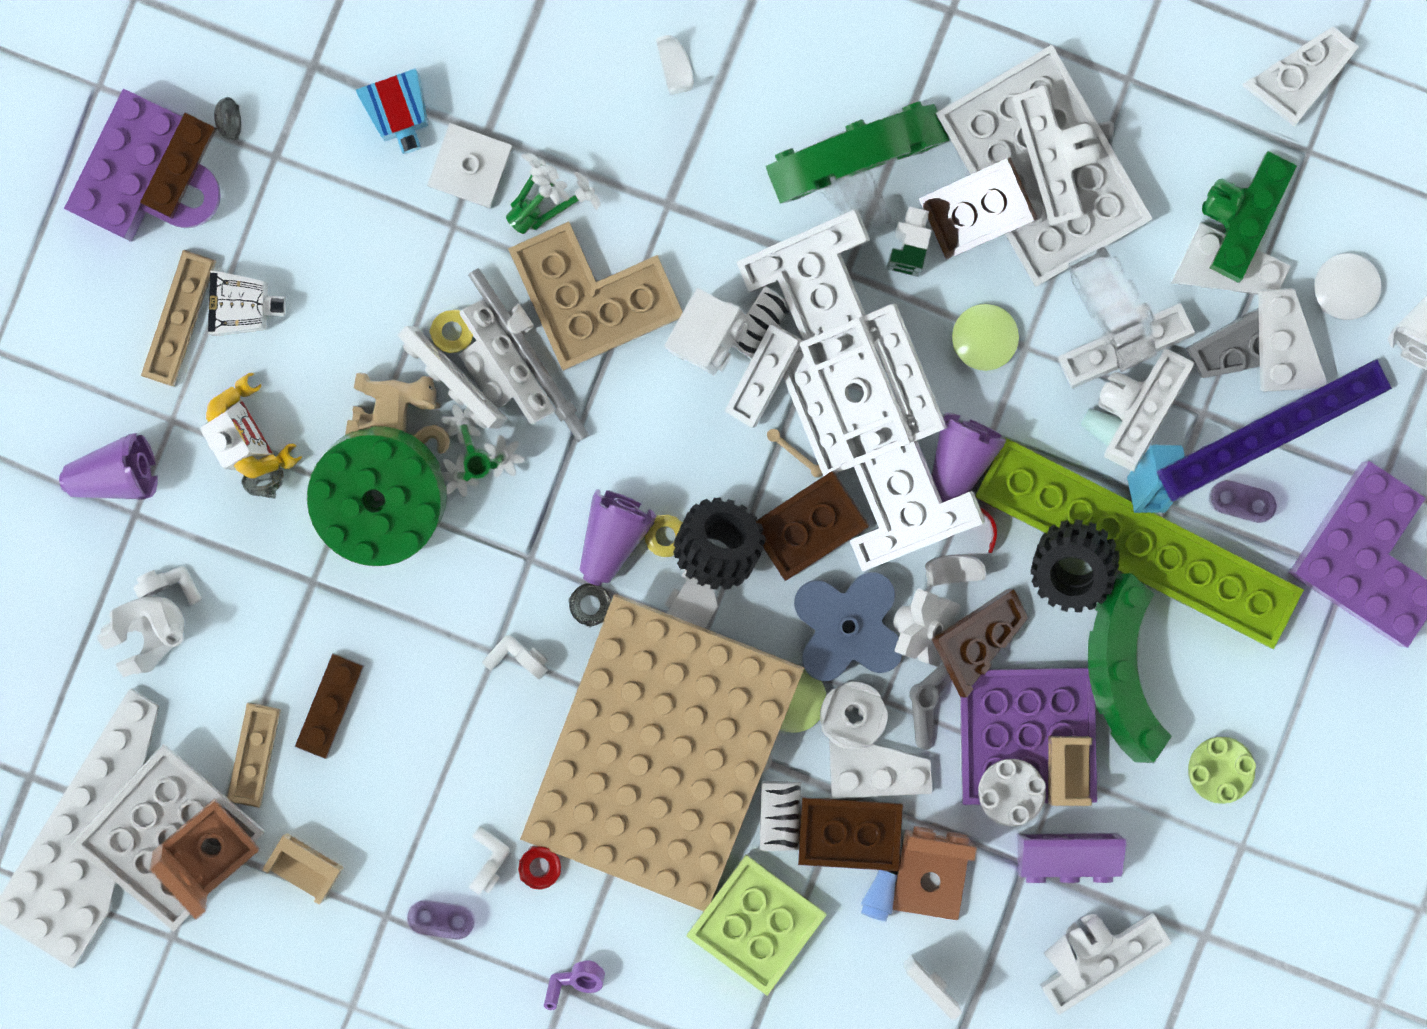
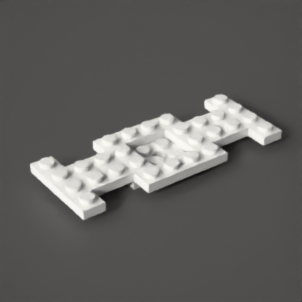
(874, 431)

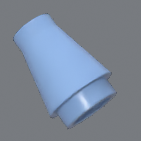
(880, 896)

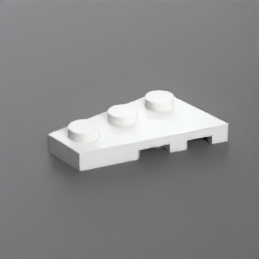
(877, 772)

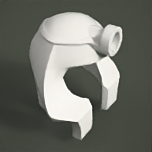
(159, 623)

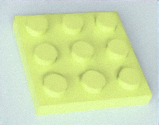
(756, 924)

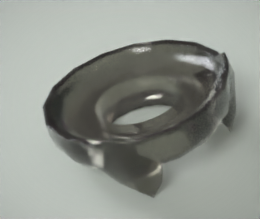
(232, 128)
(269, 490)
(589, 590)

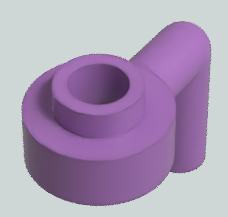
(585, 977)

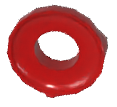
(545, 880)

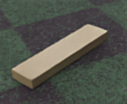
(178, 318)

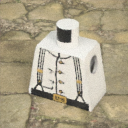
(240, 304)

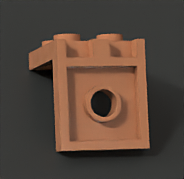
(927, 852)
(188, 869)

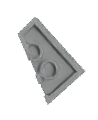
(1229, 348)

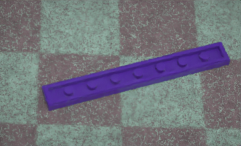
(1273, 430)

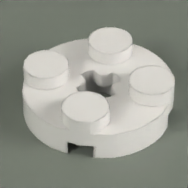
(836, 724)

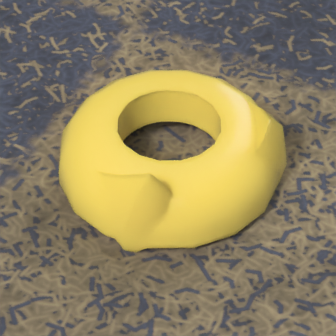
(440, 341)
(650, 537)

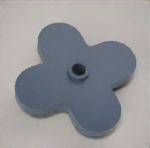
(826, 611)

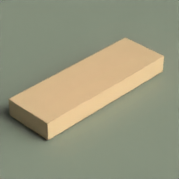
(253, 754)

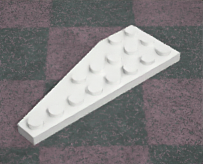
(56, 892)

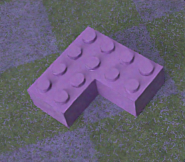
(1351, 557)

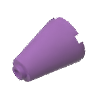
(963, 455)
(113, 471)
(612, 535)

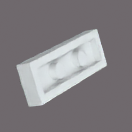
(763, 375)

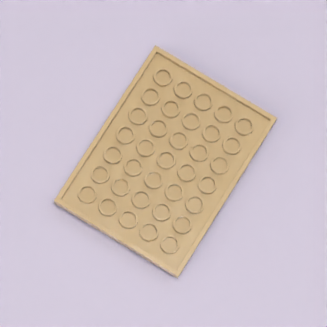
(661, 752)

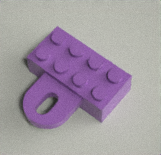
(123, 166)

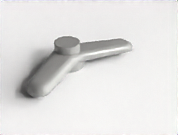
(924, 699)

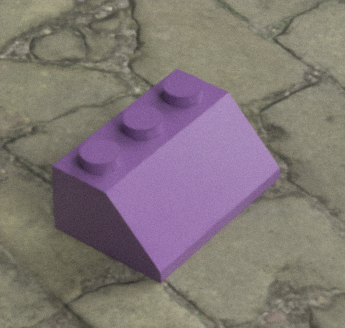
(1071, 856)

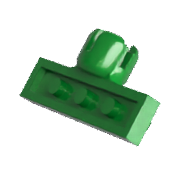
(1246, 213)

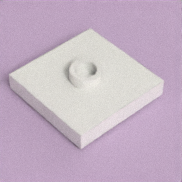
(469, 165)
(933, 987)

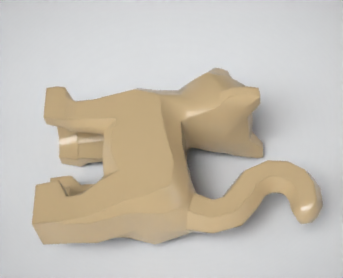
(392, 405)

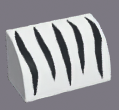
(766, 310)
(780, 815)

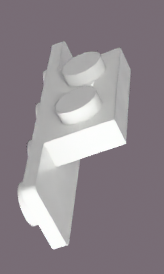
(499, 367)

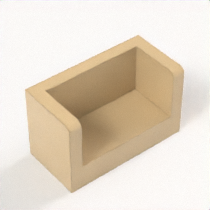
(1068, 770)
(303, 867)

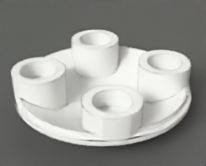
(1347, 286)
(1012, 792)

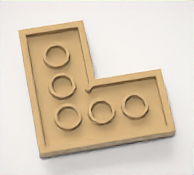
(587, 315)

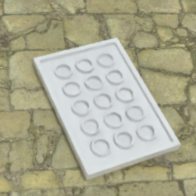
(988, 131)

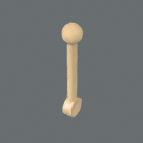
(774, 436)

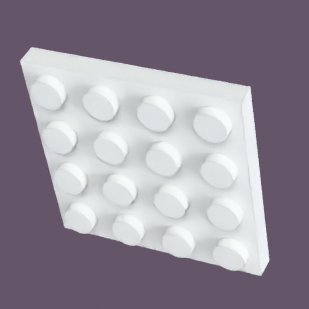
(142, 817)

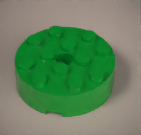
(370, 529)

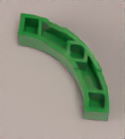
(856, 151)
(1115, 671)

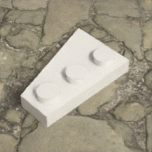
(1302, 77)
(1262, 274)
(1286, 344)

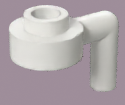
(153, 583)
(531, 660)
(486, 877)

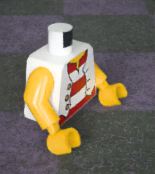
(237, 438)

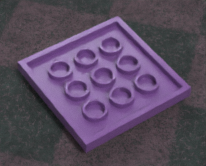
(1014, 715)

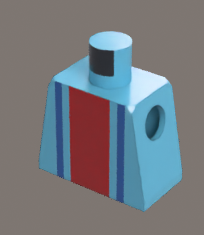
(397, 108)

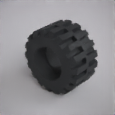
(710, 562)
(1067, 588)

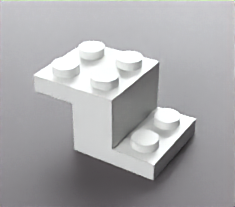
(707, 332)

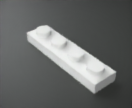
(1100, 359)
(444, 370)

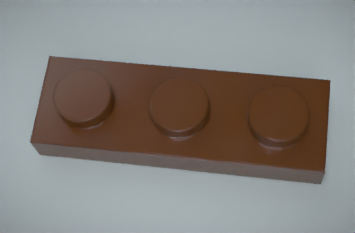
(178, 165)
(329, 706)

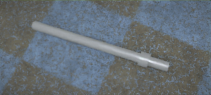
(564, 409)

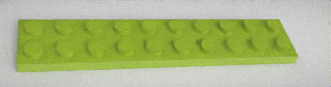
(1147, 544)

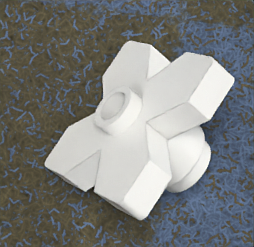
(921, 623)

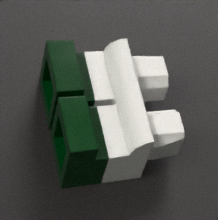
(914, 243)

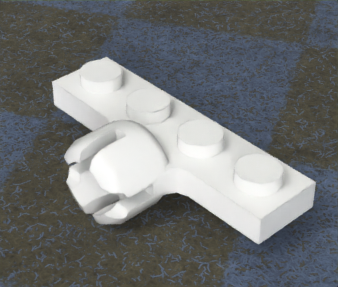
(1054, 153)
(1142, 406)
(1103, 957)

